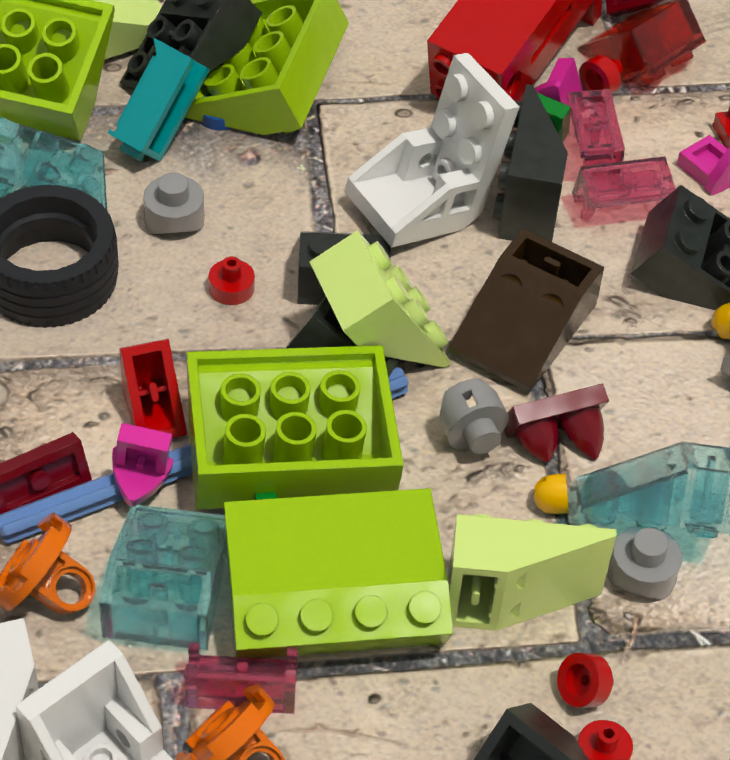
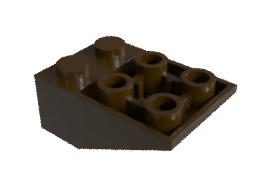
(528, 309)

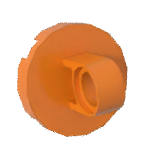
(39, 565)
(234, 731)

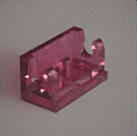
(596, 126)
(622, 184)
(217, 679)

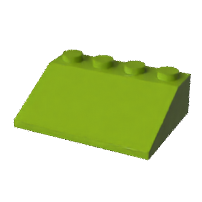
(52, 62)
(279, 69)
(291, 423)
(336, 573)

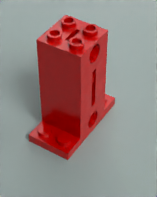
(506, 38)

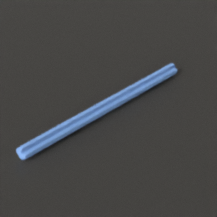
(104, 491)

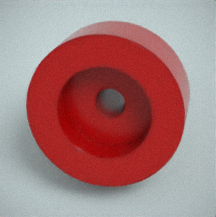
(601, 74)
(231, 281)
(584, 680)
(605, 741)

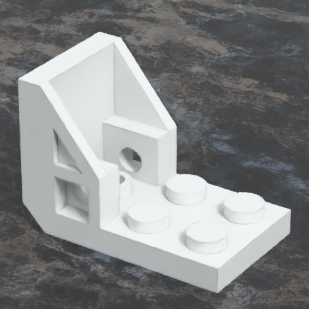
(440, 174)
(91, 714)

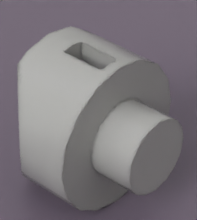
(173, 205)
(477, 426)
(645, 562)

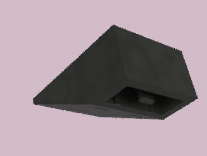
(198, 28)
(534, 173)
(686, 251)

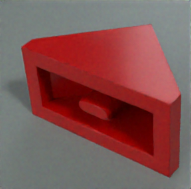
(152, 387)

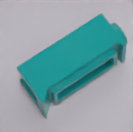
(159, 103)

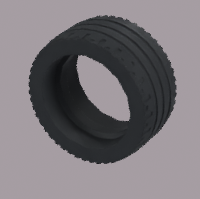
(62, 294)

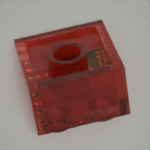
(649, 41)

